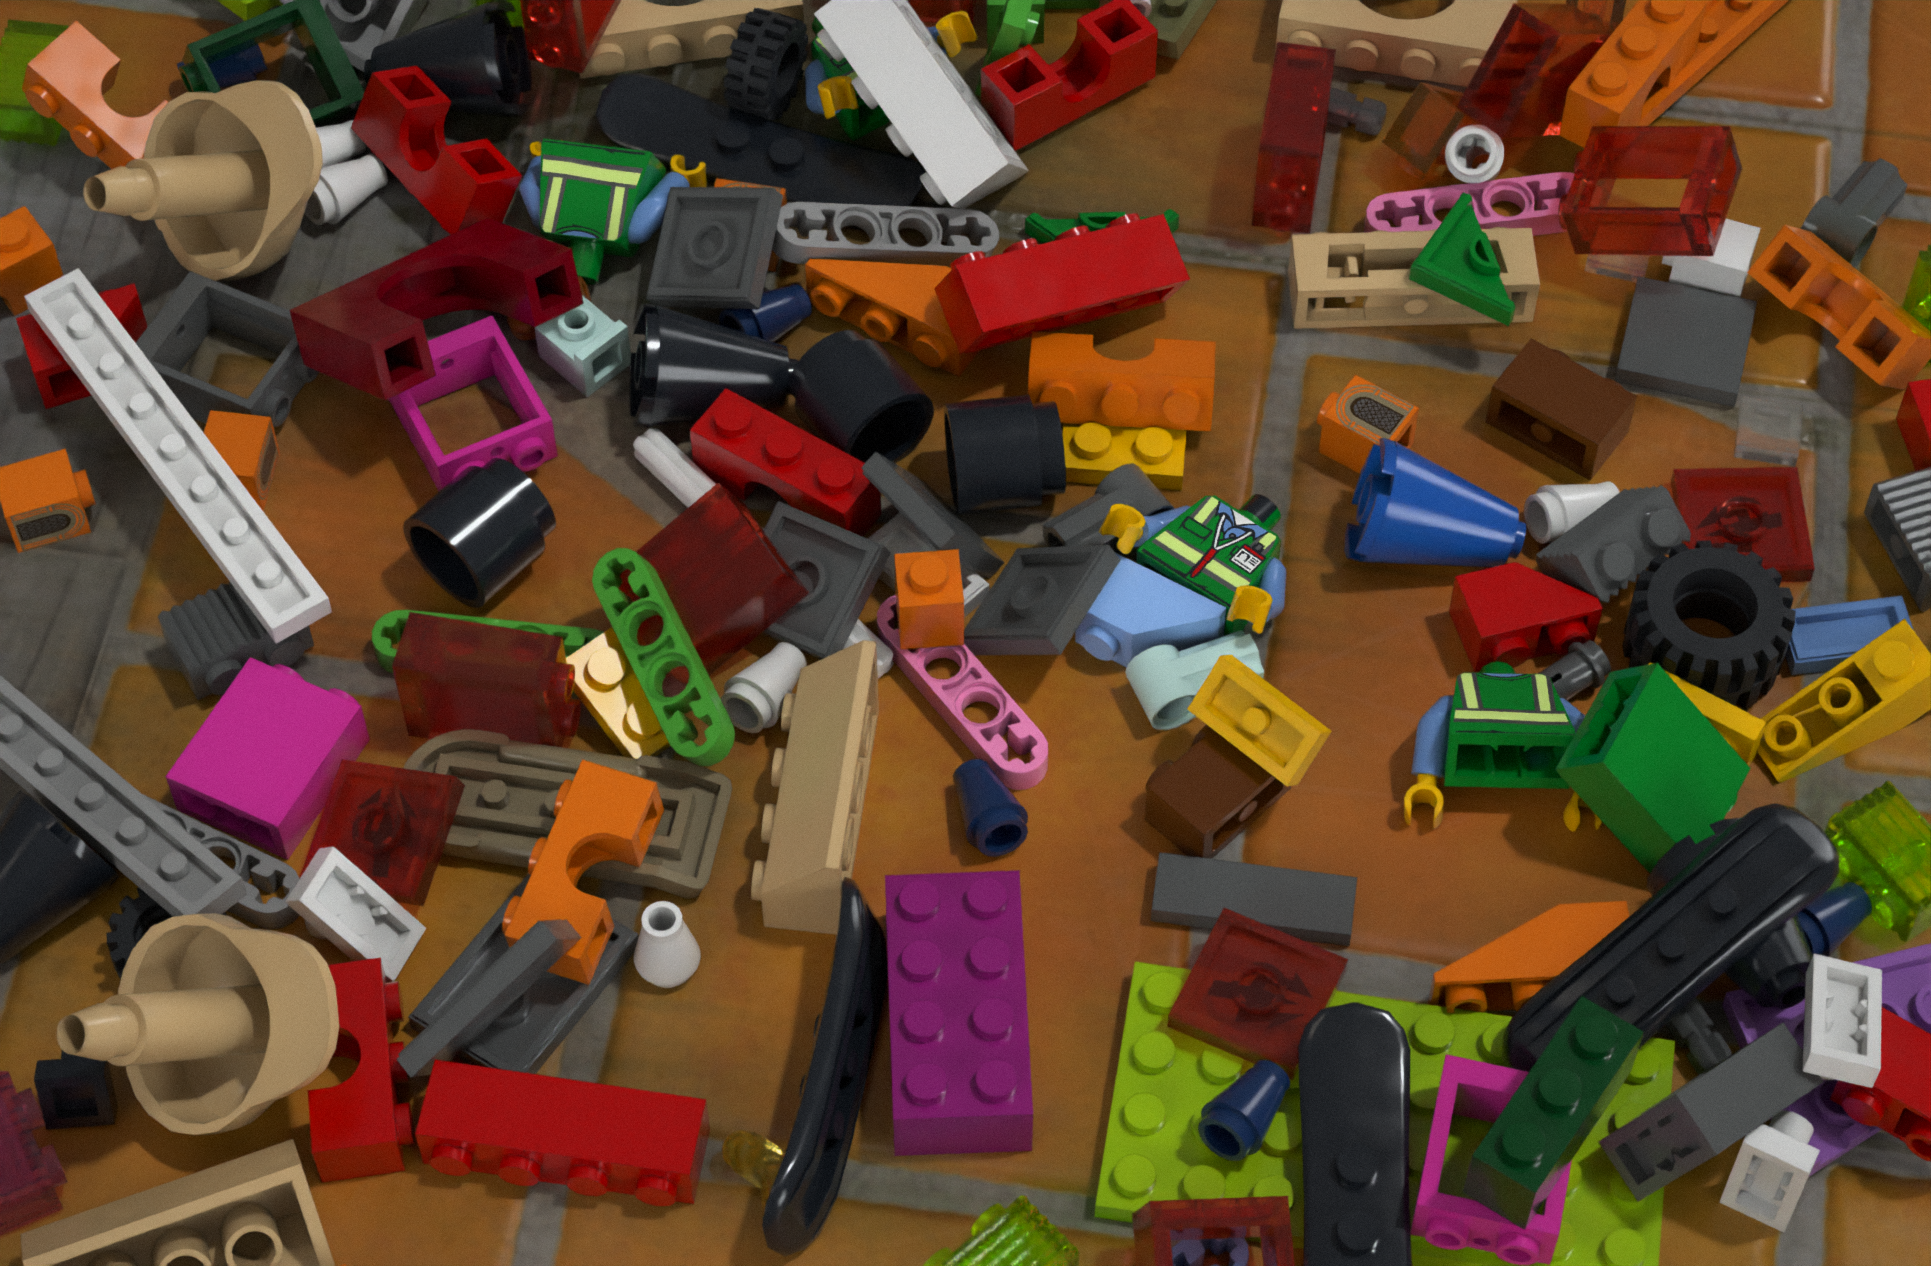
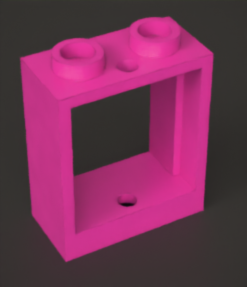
(474, 355)
(1456, 1222)

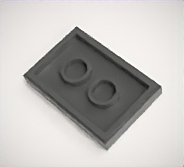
(536, 1020)

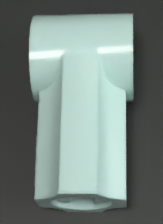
(1170, 679)

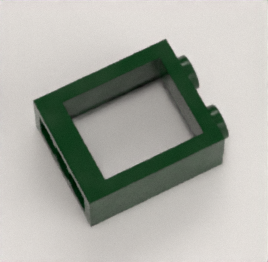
(317, 39)

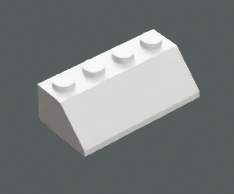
(922, 97)

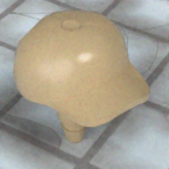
(221, 178)
(212, 1022)

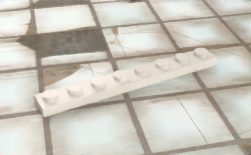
(179, 456)

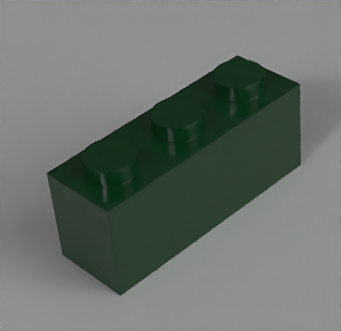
(1552, 1112)

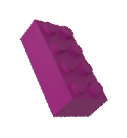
(958, 1013)

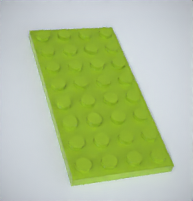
(1169, 1078)

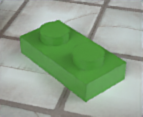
(1014, 27)

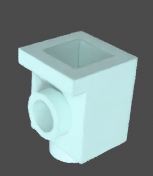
(584, 346)

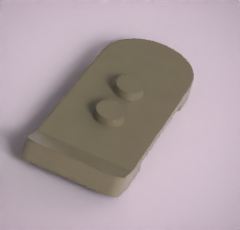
(514, 794)

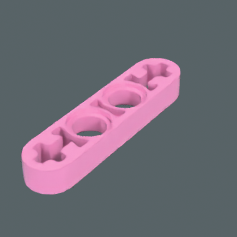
(1522, 191)
(968, 686)

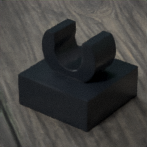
(75, 1092)

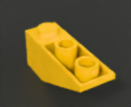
(1850, 705)

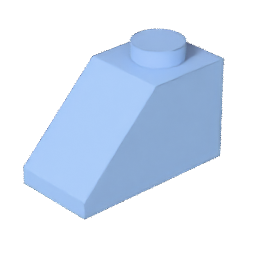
(1146, 611)

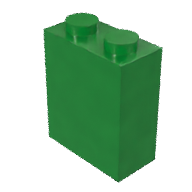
(1651, 764)

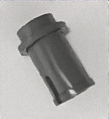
(1579, 669)

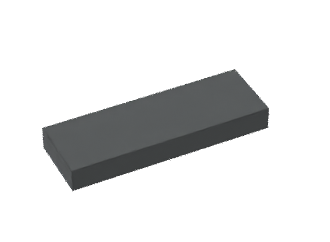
(1290, 900)
(489, 996)

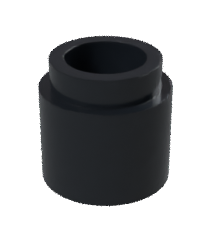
(860, 398)
(1003, 453)
(480, 530)

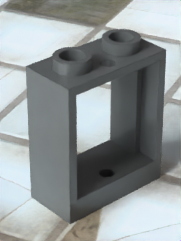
(187, 320)
(1710, 1112)

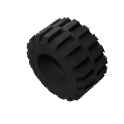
(1720, 588)

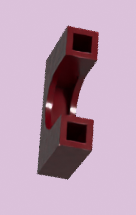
(374, 326)

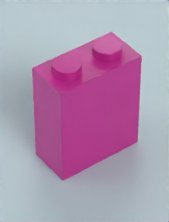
(268, 756)

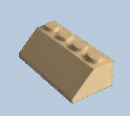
(820, 791)
(226, 1215)

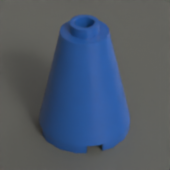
(1427, 515)

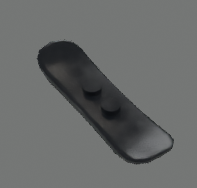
(742, 147)
(1688, 931)
(833, 1080)
(1355, 1137)

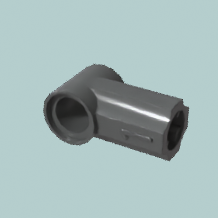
(1857, 210)
(1122, 486)

